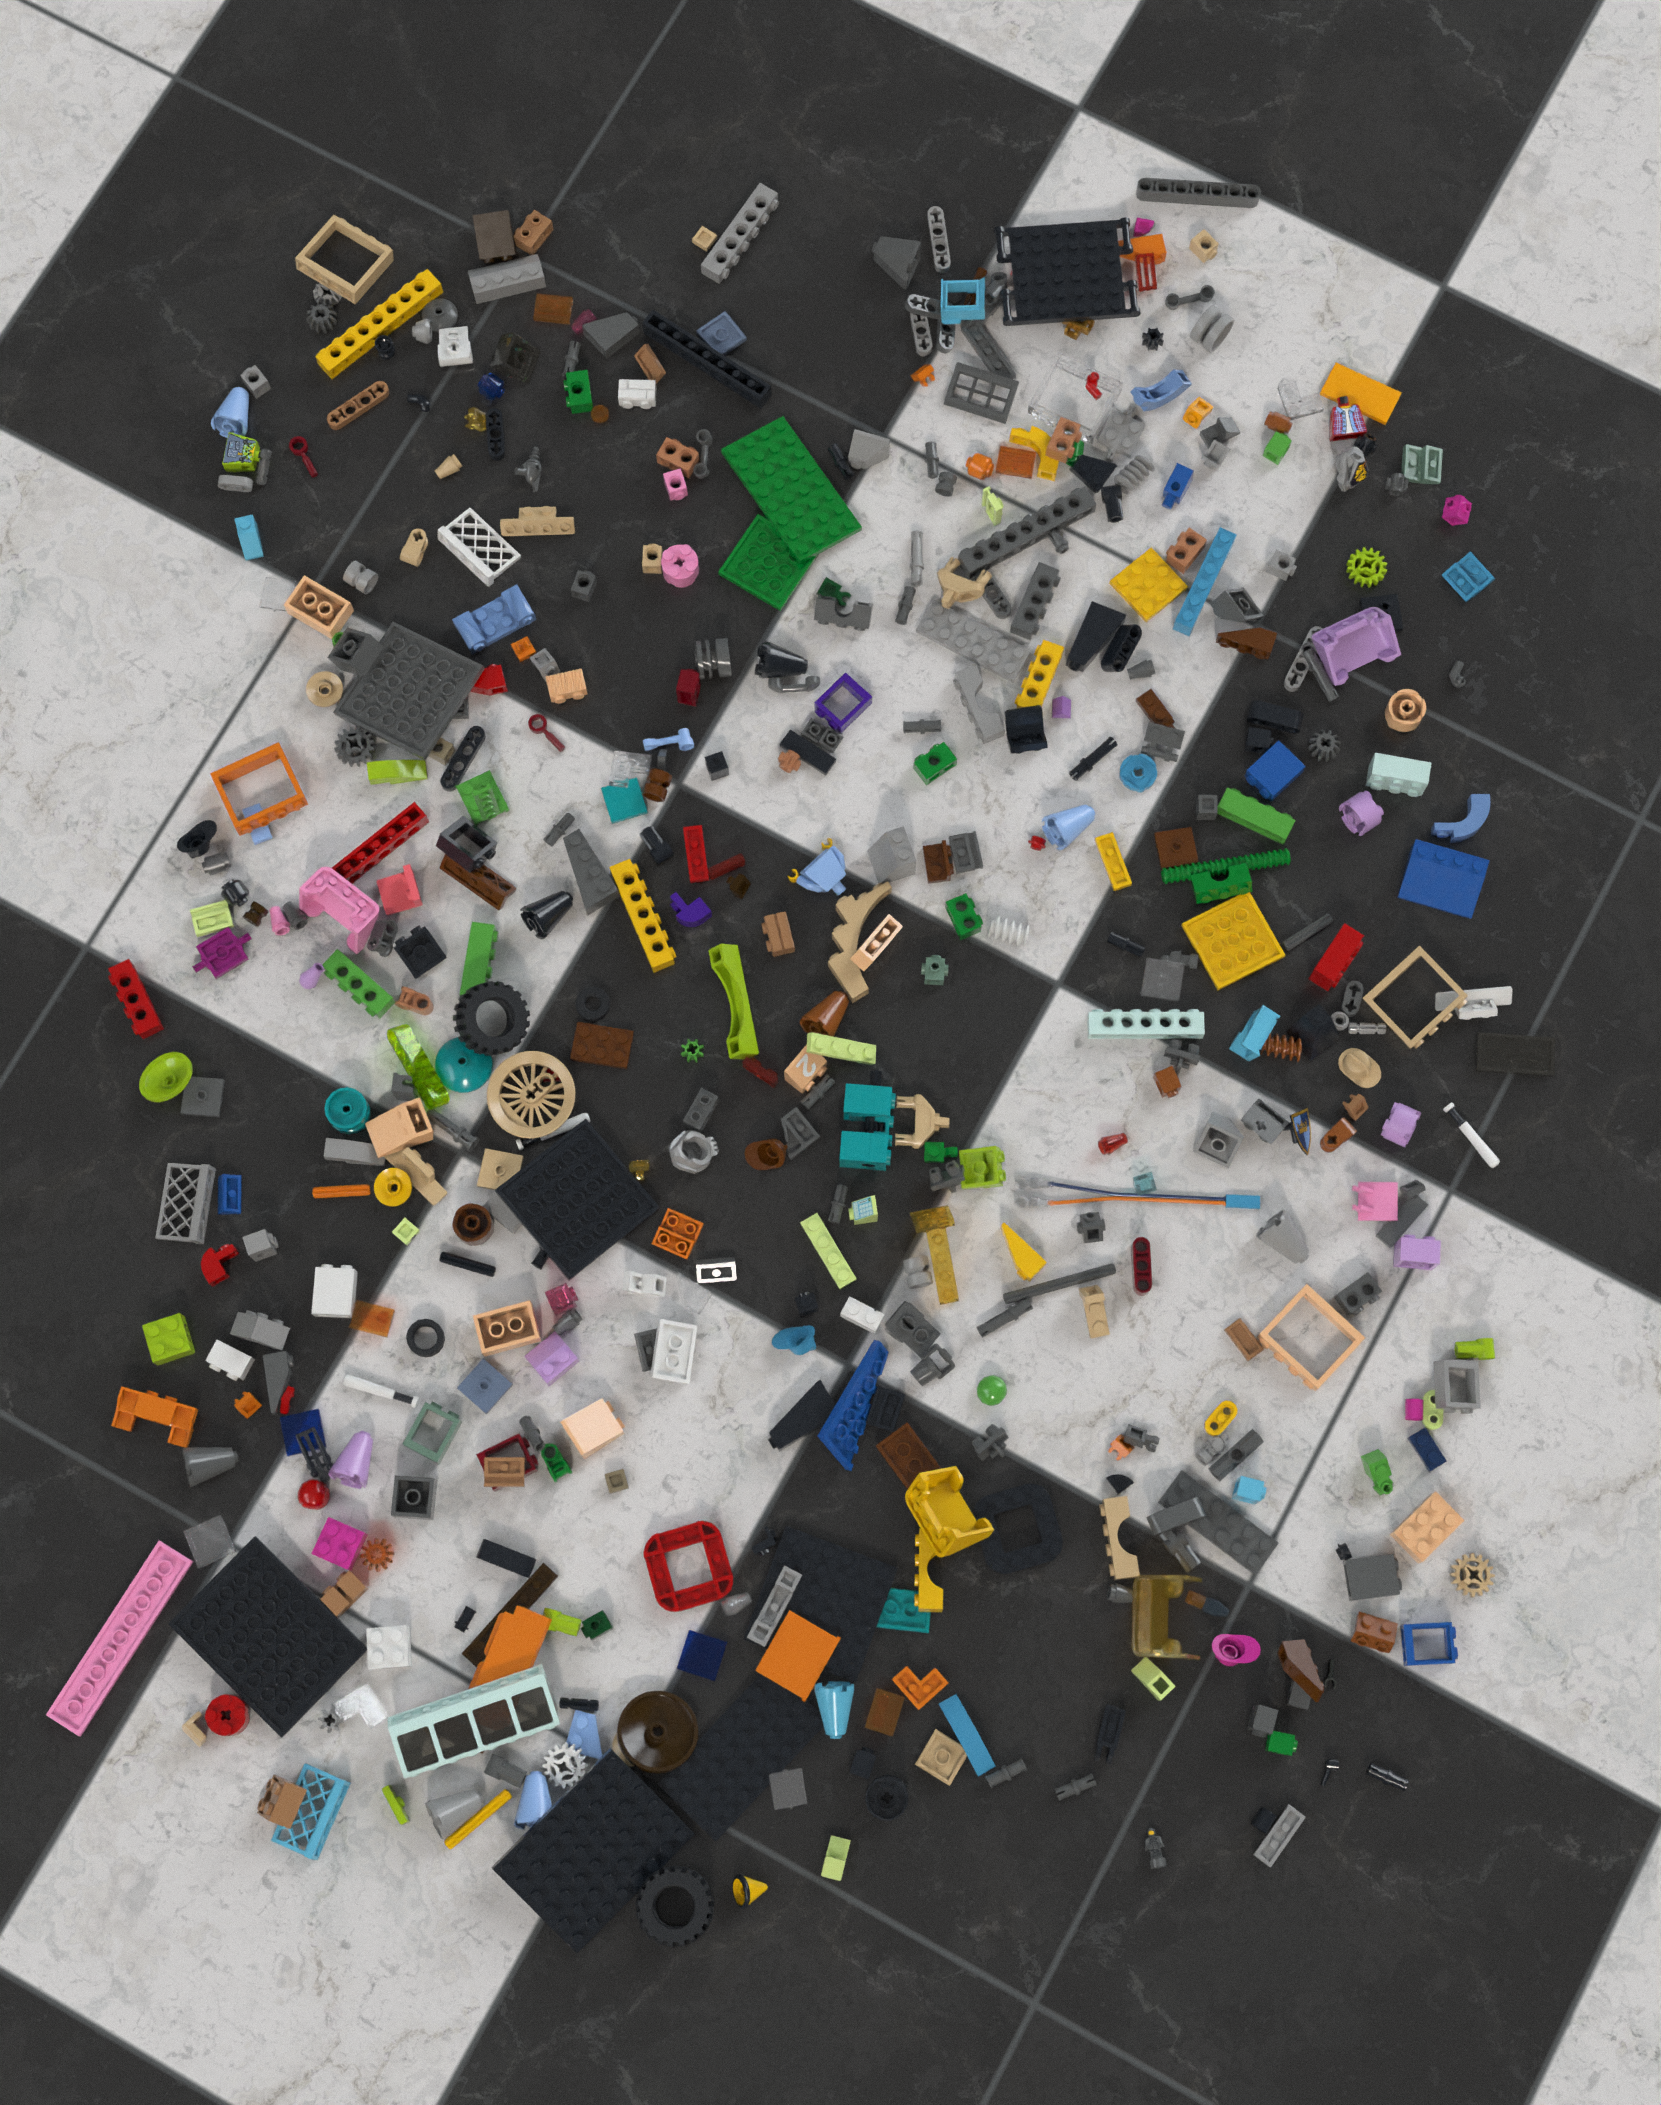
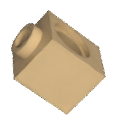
(1207, 240)
(652, 566)

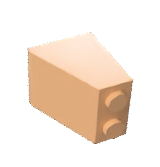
(593, 1427)

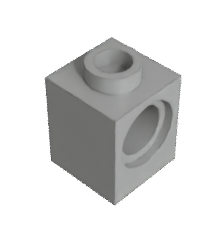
(260, 386)
(1281, 558)

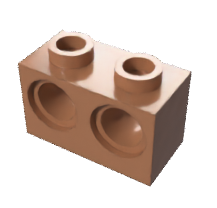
(1060, 439)
(675, 460)
(1189, 552)

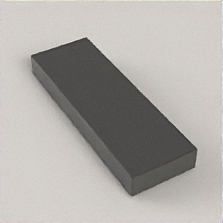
(1406, 1216)

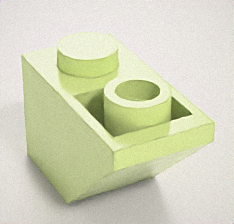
(1153, 1678)

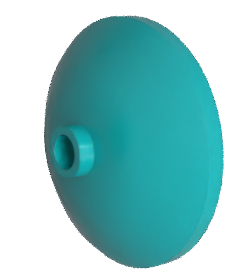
(466, 1076)

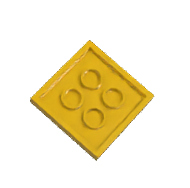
(1148, 584)

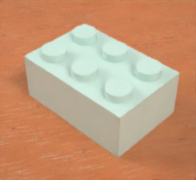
(1398, 774)

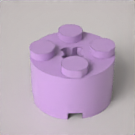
(1361, 813)
(1401, 1124)

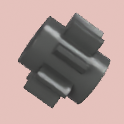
(1396, 484)

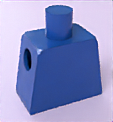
(1180, 481)

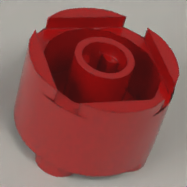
(216, 1716)

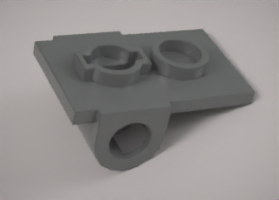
(911, 1328)

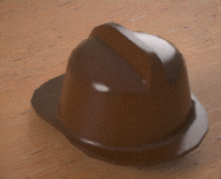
(766, 1154)

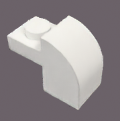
(644, 1284)

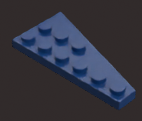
(853, 1407)

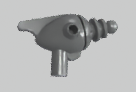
(531, 469)

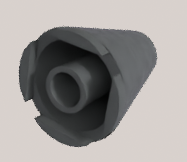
(207, 1462)

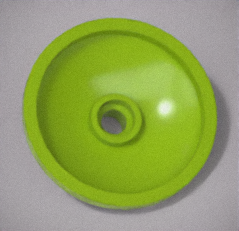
(165, 1077)

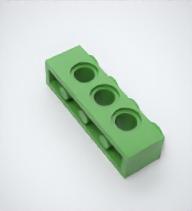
(339, 962)

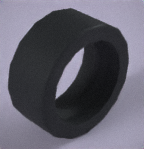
(425, 1323)

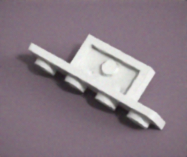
(1479, 1001)

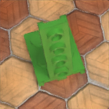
(482, 798)

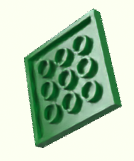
(765, 565)

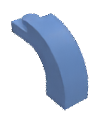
(1162, 392)
(1477, 813)

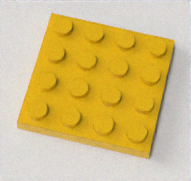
(1233, 940)

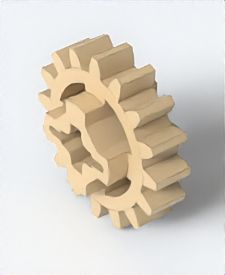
(1478, 1581)

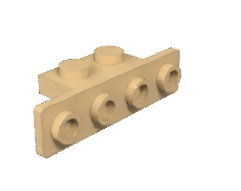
(537, 522)
(421, 1174)

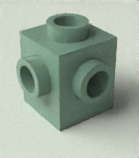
(936, 976)

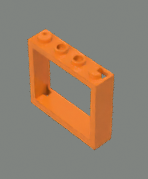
(248, 765)

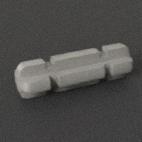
(1367, 1028)

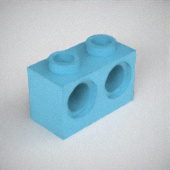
(1249, 1490)

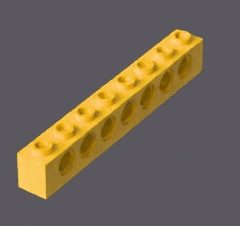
(390, 322)

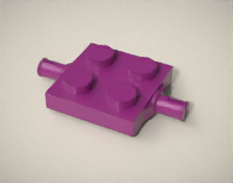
(222, 952)

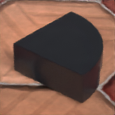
(1119, 1482)

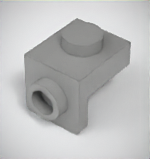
(1215, 454)

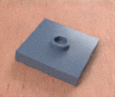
(721, 334)
(484, 1386)

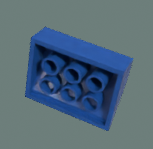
(1443, 878)

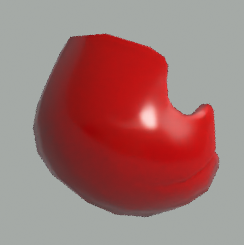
(313, 1494)

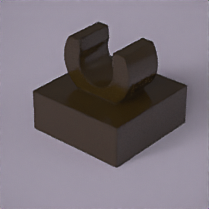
(738, 885)

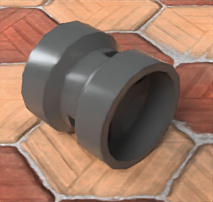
(945, 484)

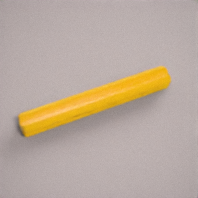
(478, 1819)

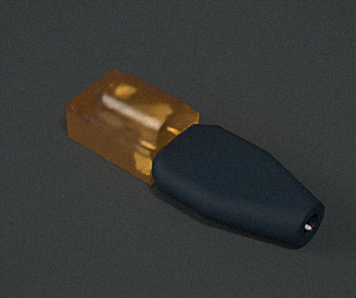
(1207, 1604)

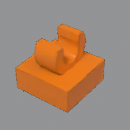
(922, 373)
(523, 649)
(247, 1404)
(1122, 1447)

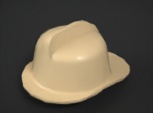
(1359, 1067)

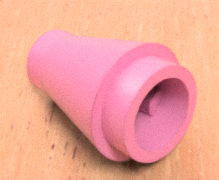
(279, 922)

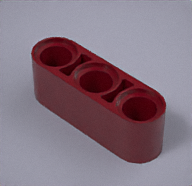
(1145, 1257)

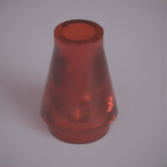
(1111, 1143)

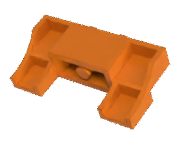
(155, 1409)

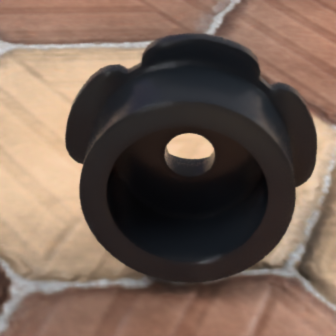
(1343, 1552)

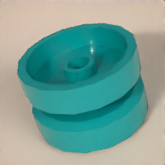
(343, 1100)

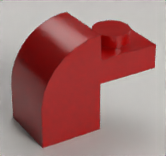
(213, 1266)

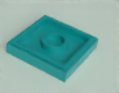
(624, 802)

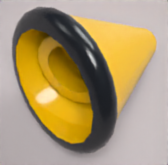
(746, 1890)

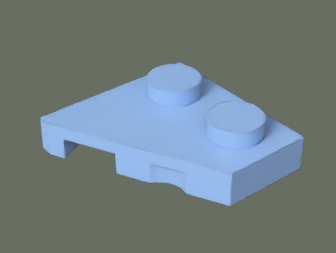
(585, 1734)

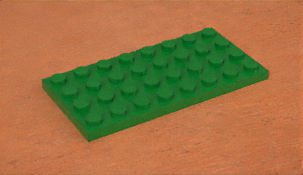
(791, 490)

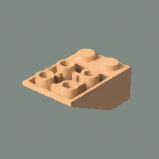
(400, 1128)

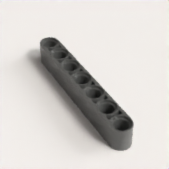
(1206, 189)

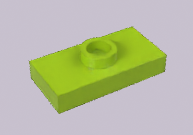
(396, 1804)

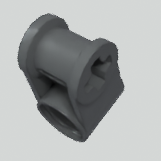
(383, 935)

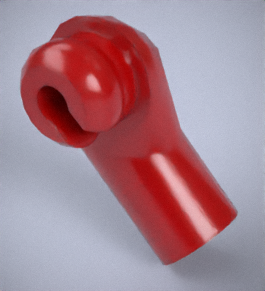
(1091, 385)

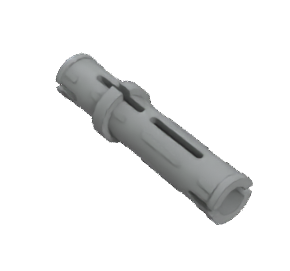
(916, 558)

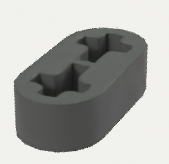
(1348, 997)

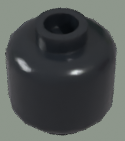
(235, 893)

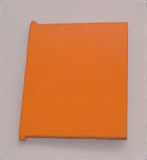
(797, 1655)

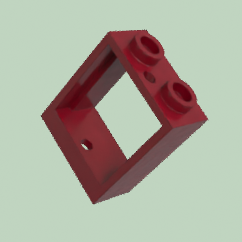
(524, 1444)

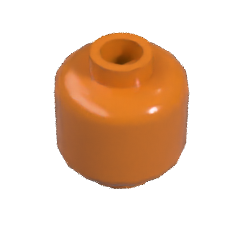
(980, 466)

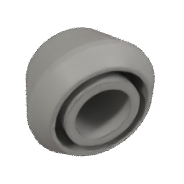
(423, 331)

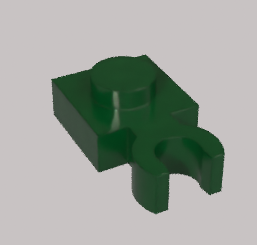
(832, 589)

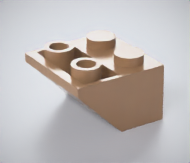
(281, 1801)

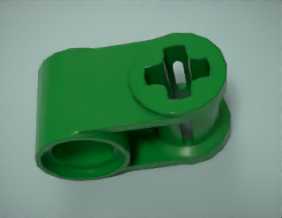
(556, 1463)

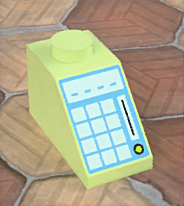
(864, 1210)

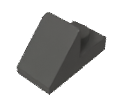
(1221, 431)

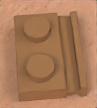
(504, 1471)

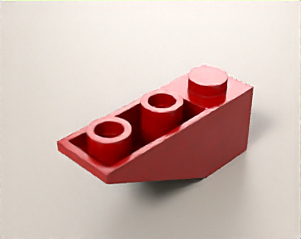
(490, 681)

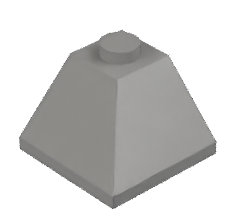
(867, 450)
(1219, 1140)

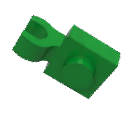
(936, 1152)

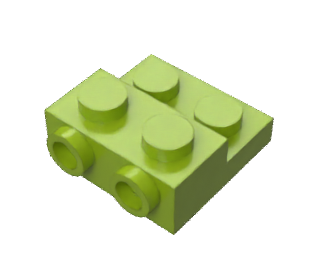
(982, 1167)

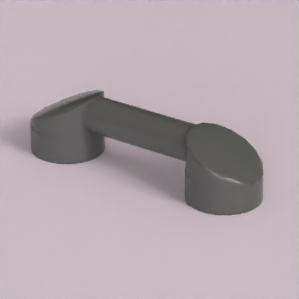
(1173, 301)
(705, 440)
(811, 683)

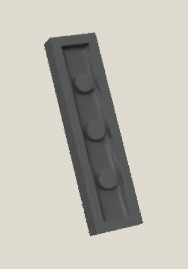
(987, 350)

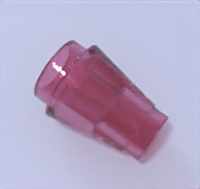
(585, 317)

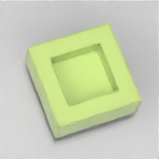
(406, 1231)

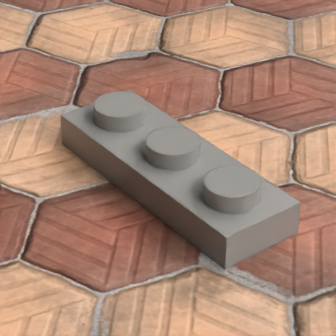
(1279, 1835)

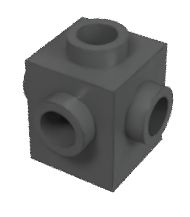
(1091, 1227)

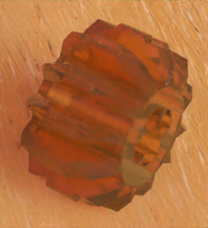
(375, 1548)

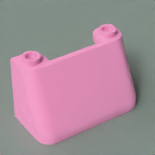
(342, 901)

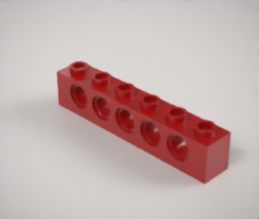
(382, 843)

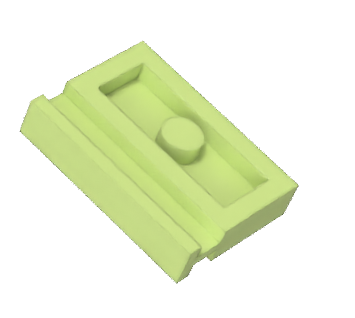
(993, 506)
(211, 918)

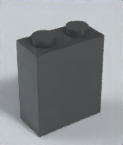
(1372, 1577)

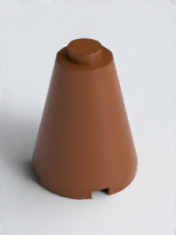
(826, 1015)

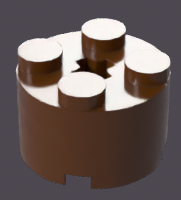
(462, 1224)

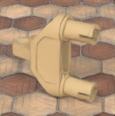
(959, 588)
(925, 1121)

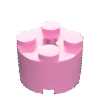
(676, 556)

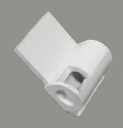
(454, 347)

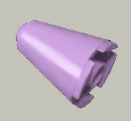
(354, 1461)

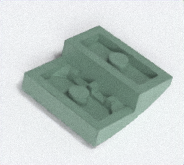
(1422, 464)

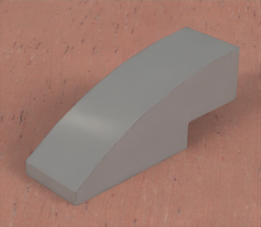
(352, 1152)

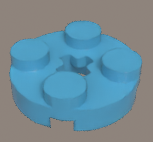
(1137, 762)

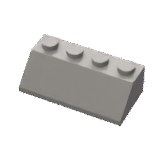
(507, 278)

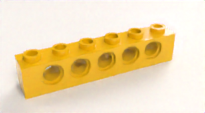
(620, 873)

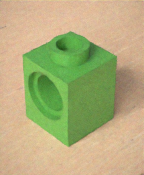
(1277, 447)

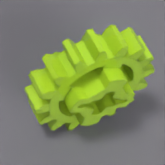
(1362, 572)

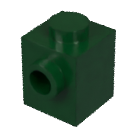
(596, 1625)

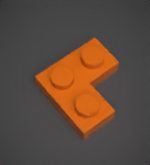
(919, 1691)

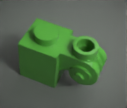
(1378, 1470)

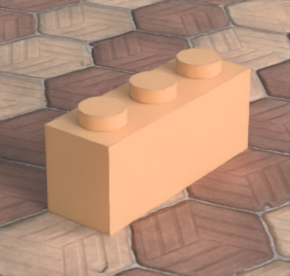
(876, 942)

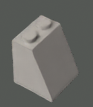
(892, 856)

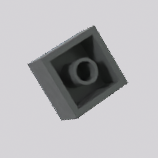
(355, 652)
(414, 1497)

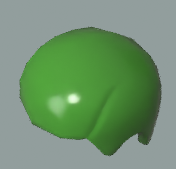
(991, 1390)

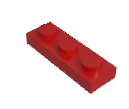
(696, 854)

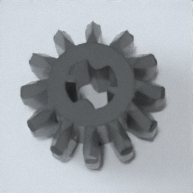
(321, 317)
(1324, 739)

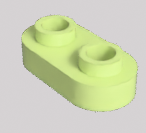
(1429, 1410)

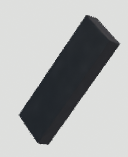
(808, 752)

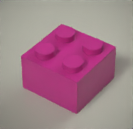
(339, 1544)

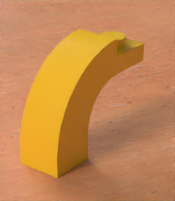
(1038, 441)

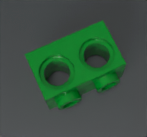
(958, 917)

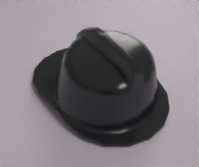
(198, 839)

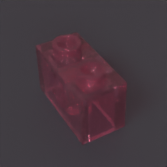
(562, 1298)

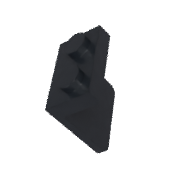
(1025, 729)

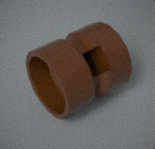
(657, 783)

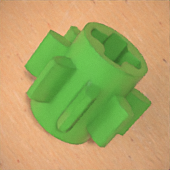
(696, 1047)

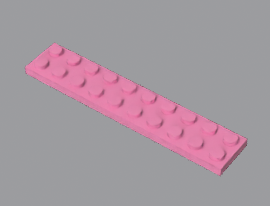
(119, 1638)

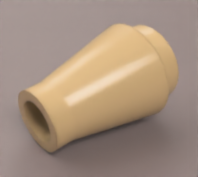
(448, 467)

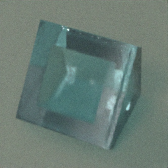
(1144, 1183)

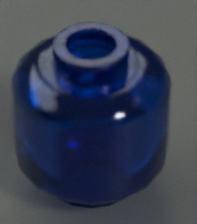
(491, 386)

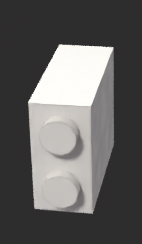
(334, 1291)

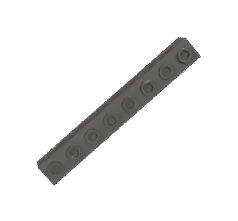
(1038, 532)

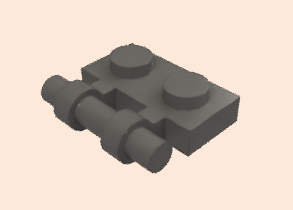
(1164, 736)

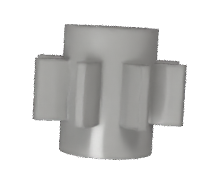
(326, 1724)

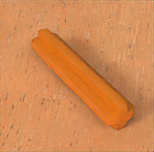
(341, 1191)

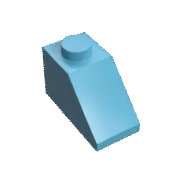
(249, 537)

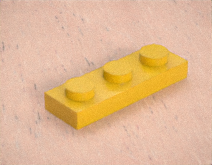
(1113, 861)

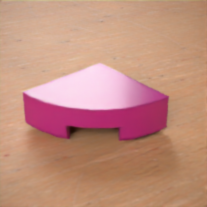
(1142, 227)

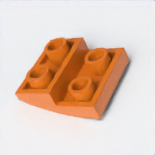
(677, 1233)

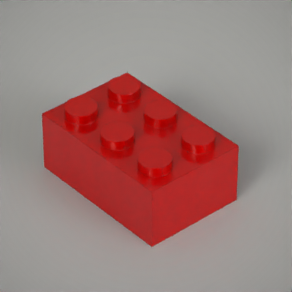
(1337, 958)

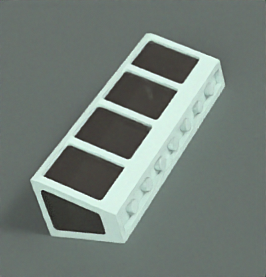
(473, 1721)

